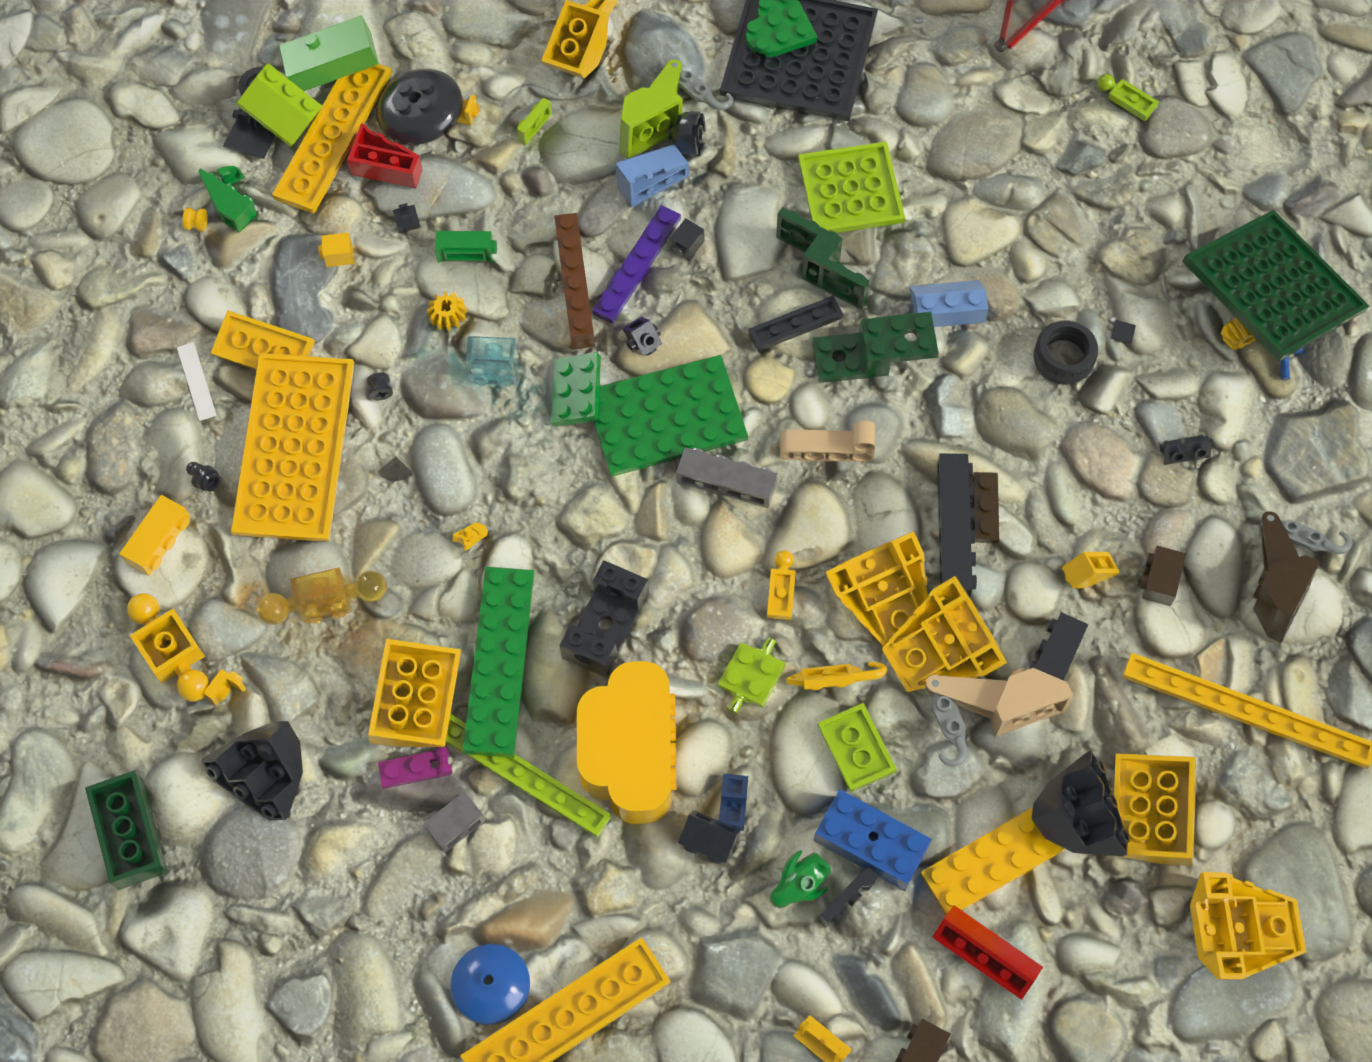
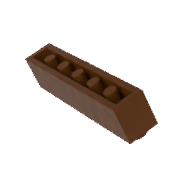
(574, 281)

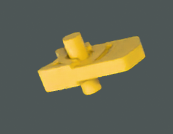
(470, 535)

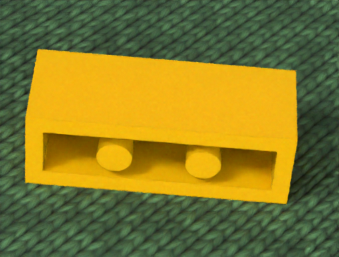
(155, 535)

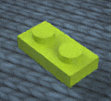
(534, 121)

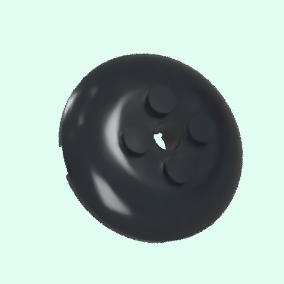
(419, 106)

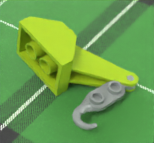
(652, 110)

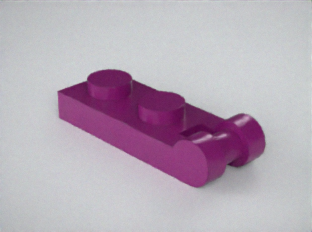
(414, 768)

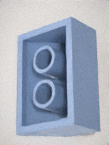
(951, 302)

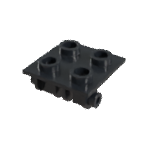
(249, 136)

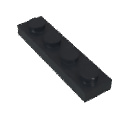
(795, 323)

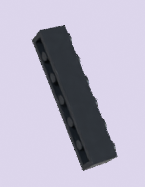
(955, 520)

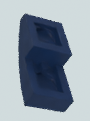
(733, 800)

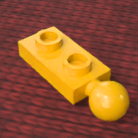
(781, 587)

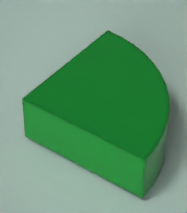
(230, 174)

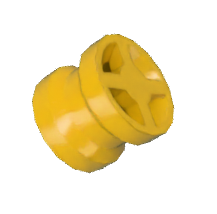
(195, 219)

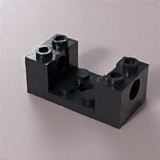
(616, 597)

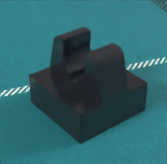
(406, 218)

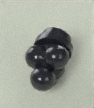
(204, 476)

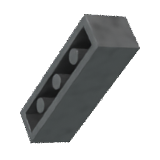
(726, 477)

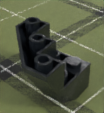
(260, 769)
(1081, 811)

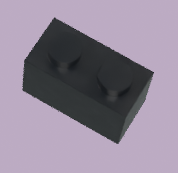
(709, 837)

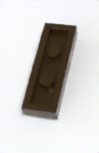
(986, 507)

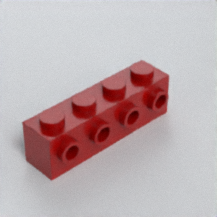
(987, 952)

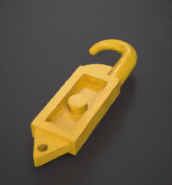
(835, 675)

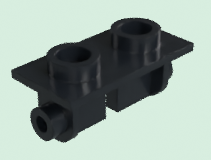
(1193, 449)

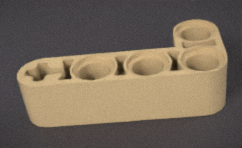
(829, 444)

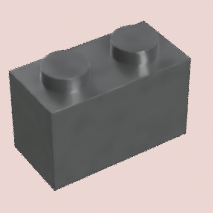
(454, 821)

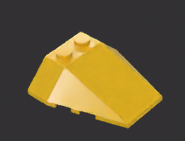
(882, 585)
(943, 640)
(1243, 926)

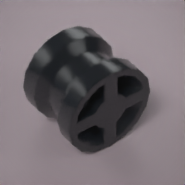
(379, 386)

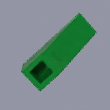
(232, 207)

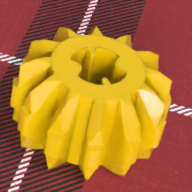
(455, 311)
(1236, 335)

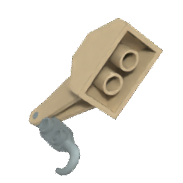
(1009, 704)

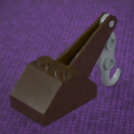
(1285, 574)

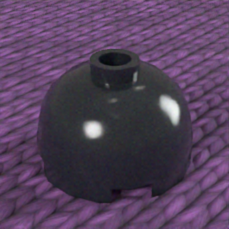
(688, 133)

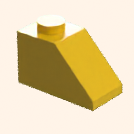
(1089, 569)

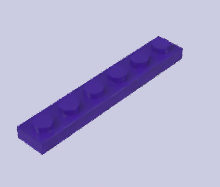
(636, 264)

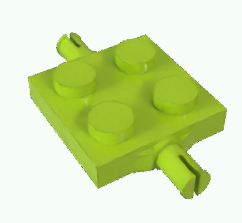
(751, 675)

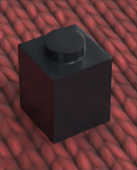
(687, 239)

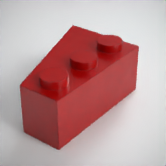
(383, 160)

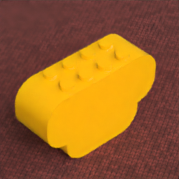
(627, 742)

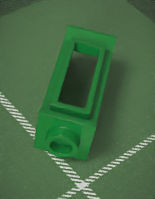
(465, 246)

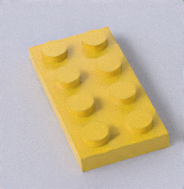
(244, 338)

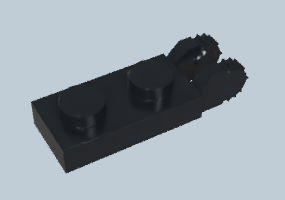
(849, 896)

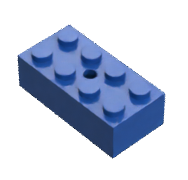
(893, 854)

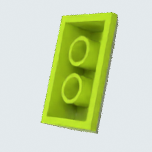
(279, 105)

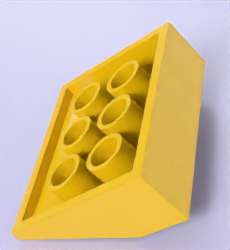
(414, 695)
(1157, 806)

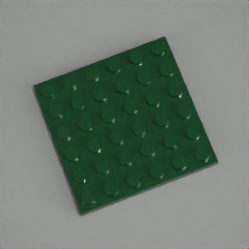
(1275, 284)

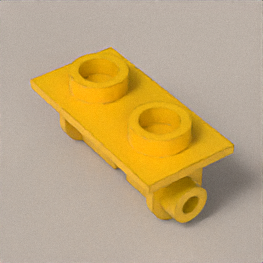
(821, 1041)

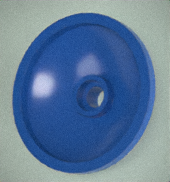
(496, 1001)

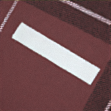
(196, 381)

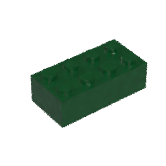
(126, 830)

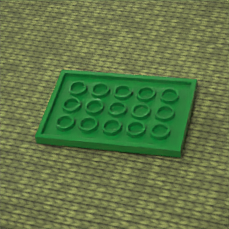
(664, 411)

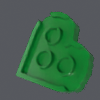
(779, 28)

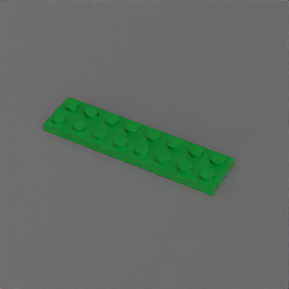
(499, 662)

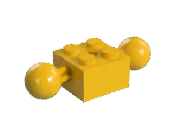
(169, 660)

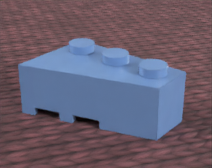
(650, 173)

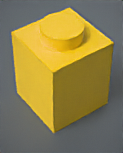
(336, 249)

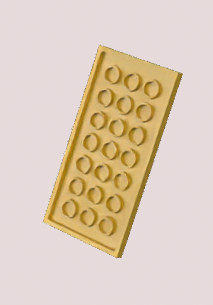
(293, 447)

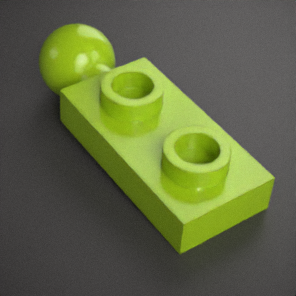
(1128, 96)

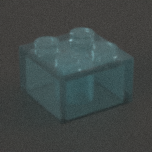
(492, 360)

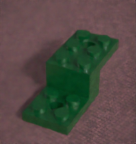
(822, 258)
(875, 347)

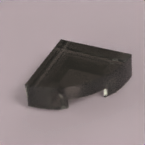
(395, 471)

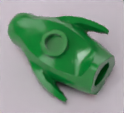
(800, 880)

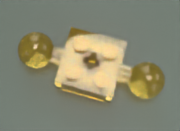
(321, 596)

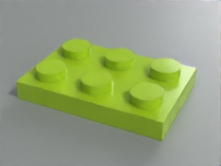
(856, 747)

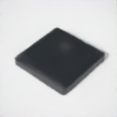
(1123, 331)

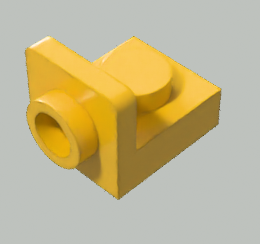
(469, 111)
(221, 684)

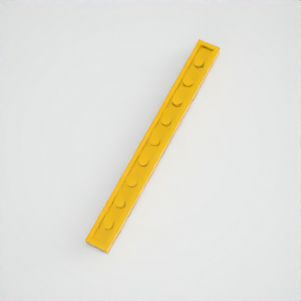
(1249, 710)

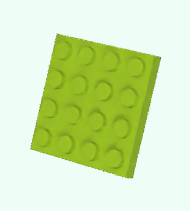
(851, 187)

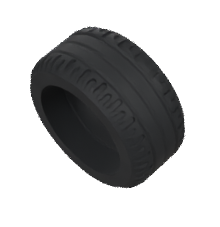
(1071, 332)

